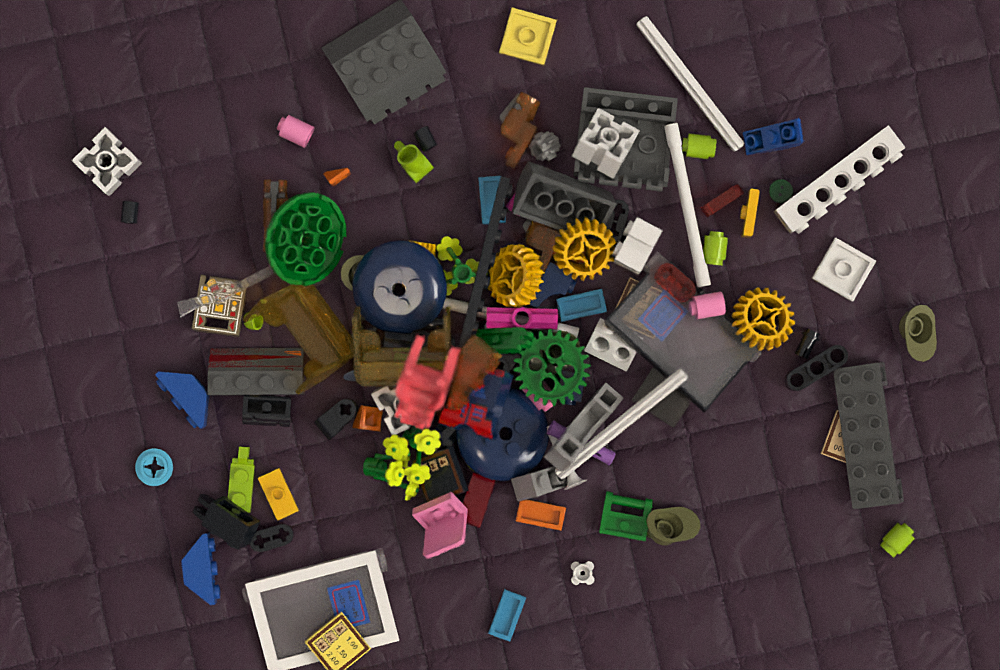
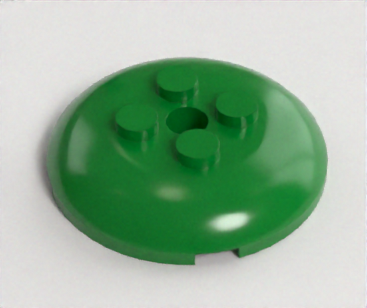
(305, 239)

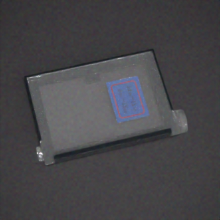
(675, 340)

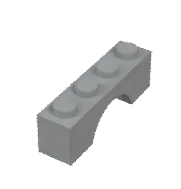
(583, 426)

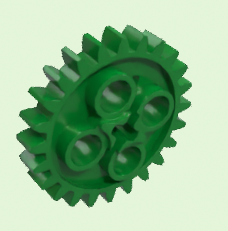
(534, 379)

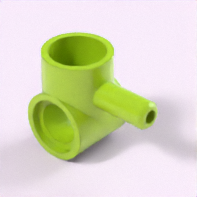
(412, 161)

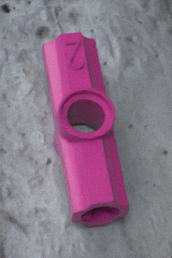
(537, 318)

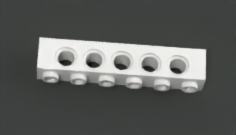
(885, 140)

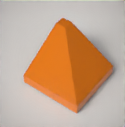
(336, 176)
(368, 418)

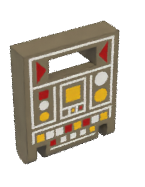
(229, 310)

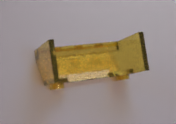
(312, 326)
(384, 365)

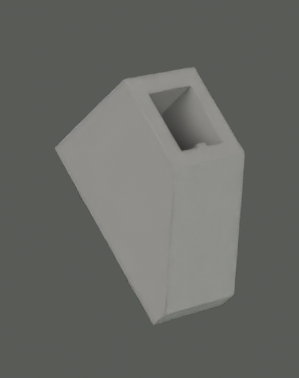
(537, 483)

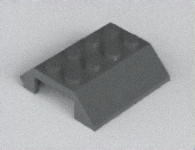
(385, 62)
(649, 155)

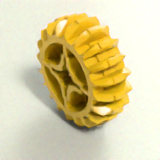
(565, 251)
(522, 279)
(755, 301)

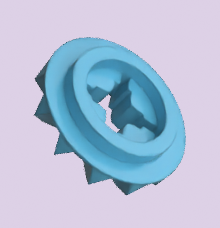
(147, 458)

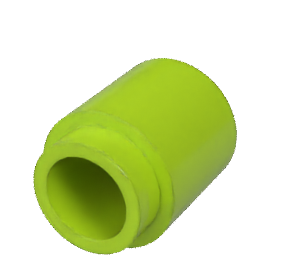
(699, 146)
(715, 248)
(897, 539)

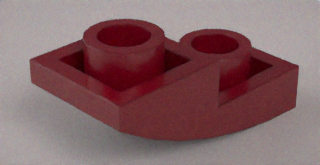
(477, 499)

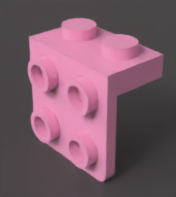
(443, 524)

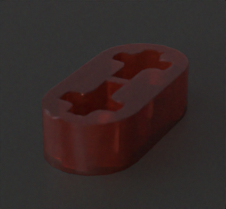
(722, 200)
(675, 282)

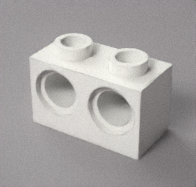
(610, 346)

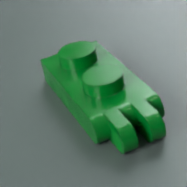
(506, 339)

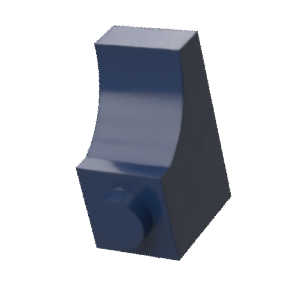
(554, 284)

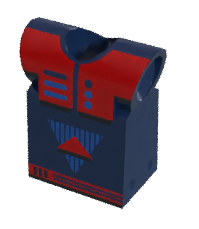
(483, 408)

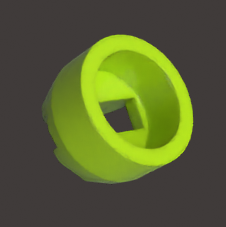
(254, 324)

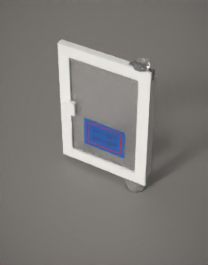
(302, 600)

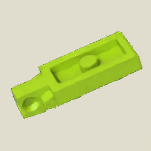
(242, 479)

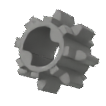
(544, 146)

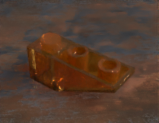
(472, 365)

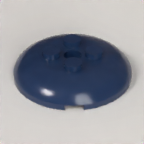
(405, 264)
(519, 452)

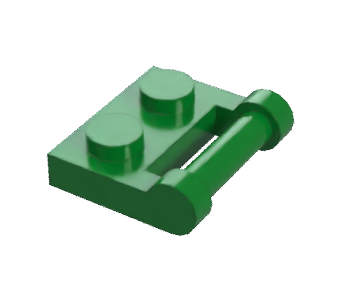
(625, 524)

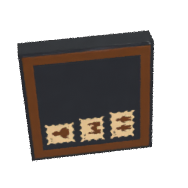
(445, 474)

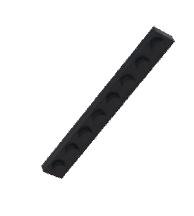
(486, 259)

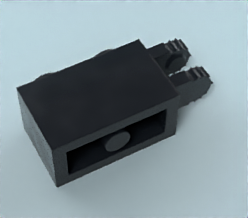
(227, 520)

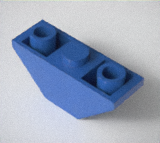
(773, 137)
(187, 394)
(200, 570)

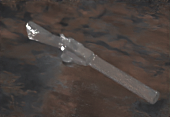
(220, 295)

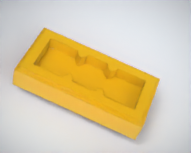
(748, 213)
(278, 494)

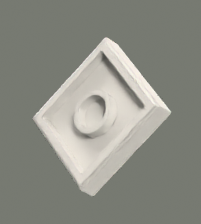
(843, 269)

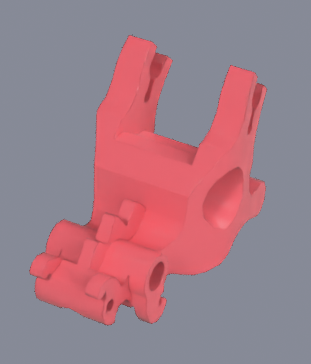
(422, 388)

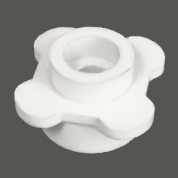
(587, 577)

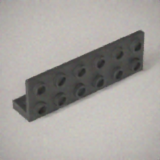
(867, 436)

